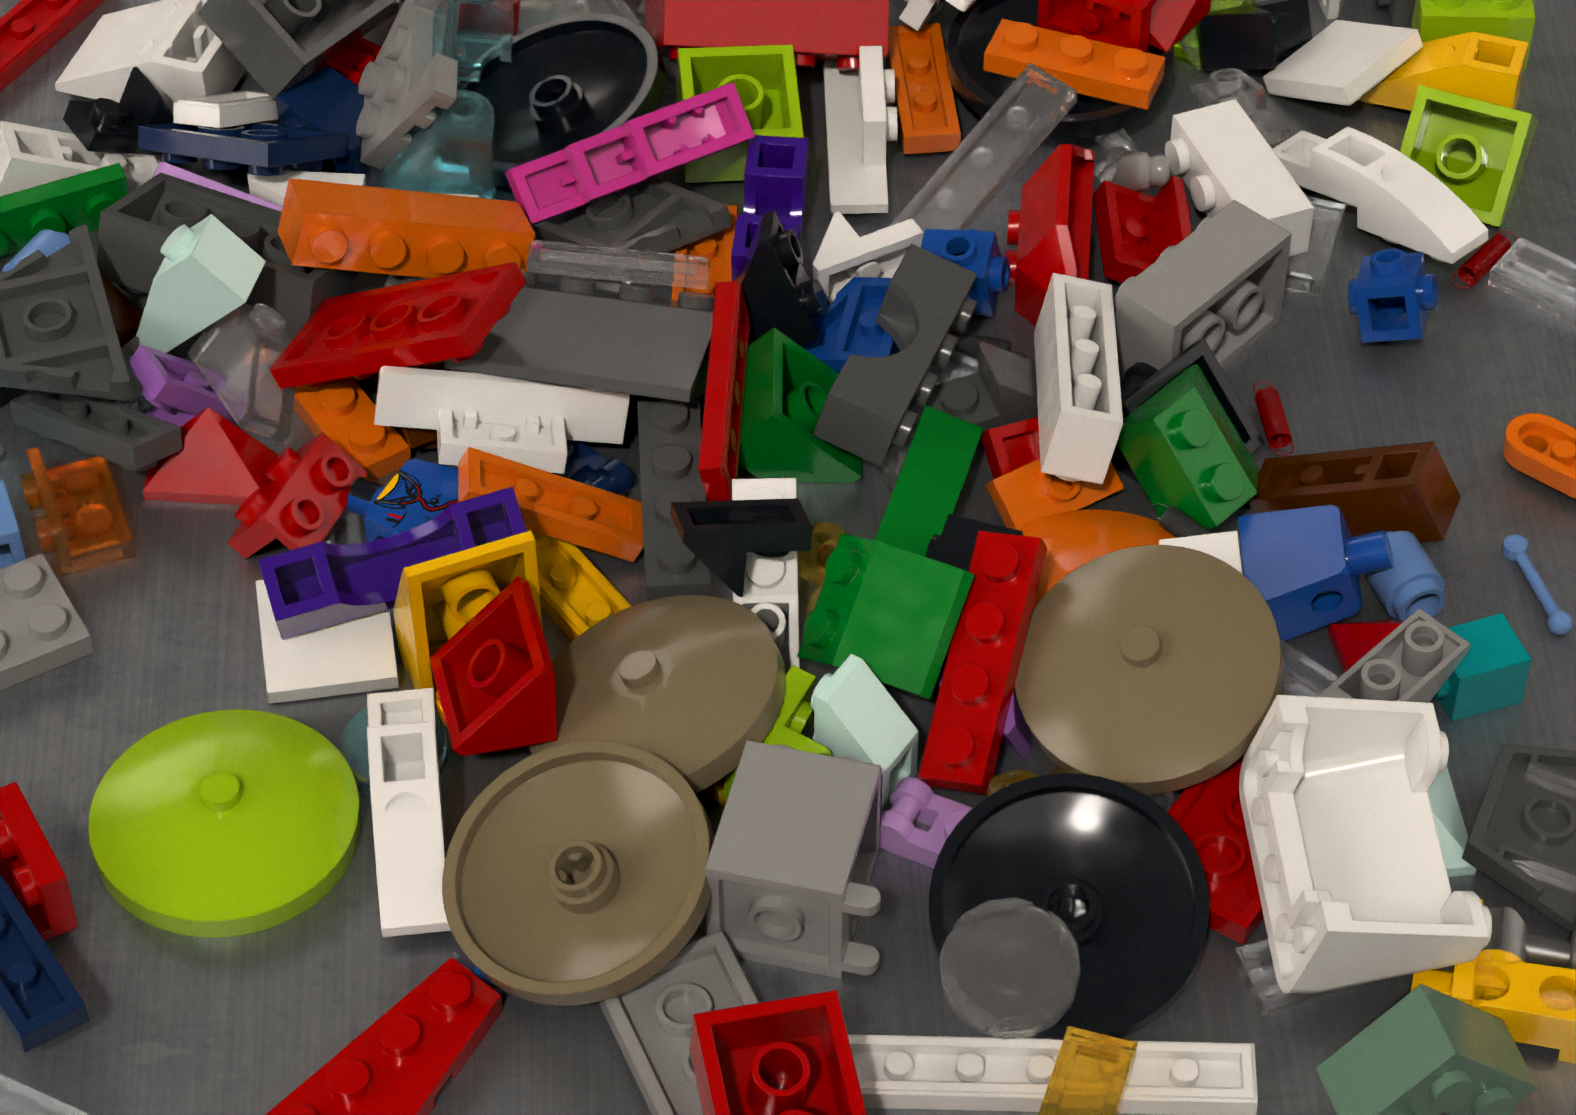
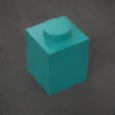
(1490, 673)

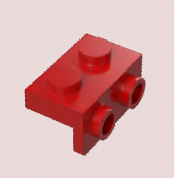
(1138, 226)
(301, 499)

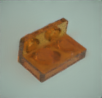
(79, 512)

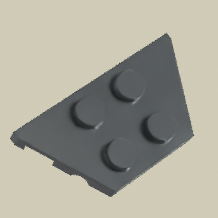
(644, 218)
(60, 325)

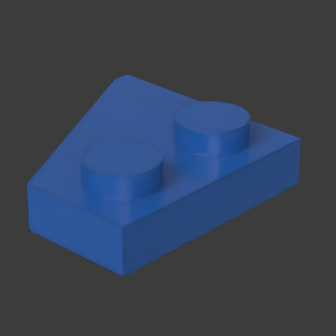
(851, 324)

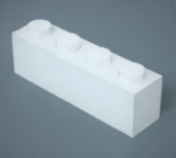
(1077, 379)

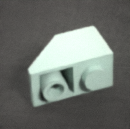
(865, 723)

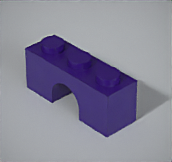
(773, 181)

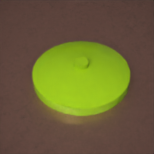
(225, 823)

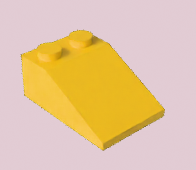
(449, 591)

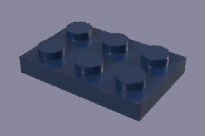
(258, 145)

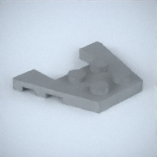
(404, 84)

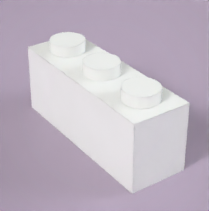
(1229, 160)

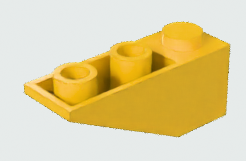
(1461, 64)

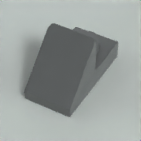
(995, 395)

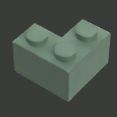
(1428, 1060)

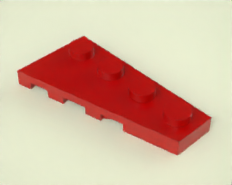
(405, 1053)

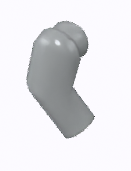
(1140, 171)

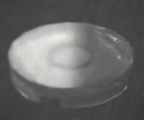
(1009, 969)

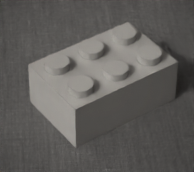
(1212, 285)

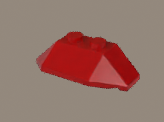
(1051, 227)

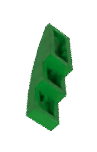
(928, 481)

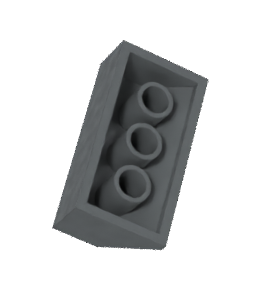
(143, 220)

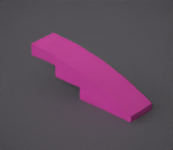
(630, 154)

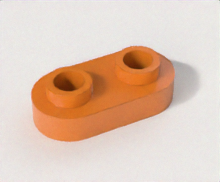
(1543, 450)

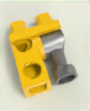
(1520, 980)

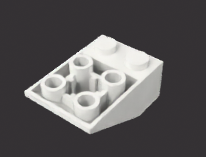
(167, 46)

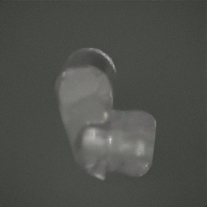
(1116, 146)

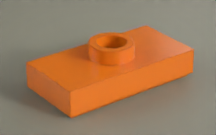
(1031, 495)

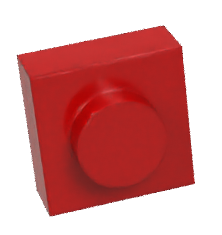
(1011, 446)

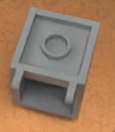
(797, 861)

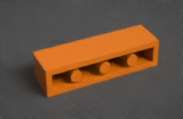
(399, 230)

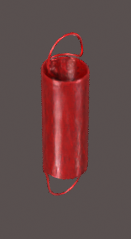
(1483, 260)
(1273, 418)

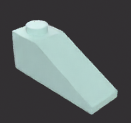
(198, 283)

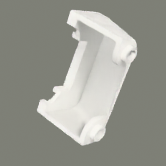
(1352, 844)

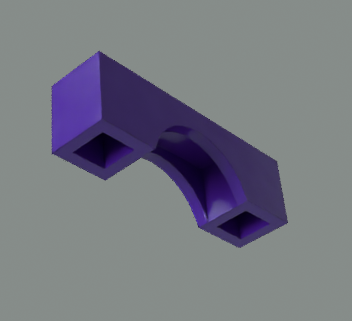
(348, 581)

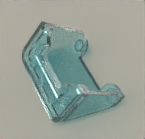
(458, 146)

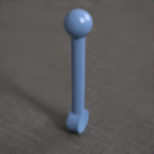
(1515, 549)

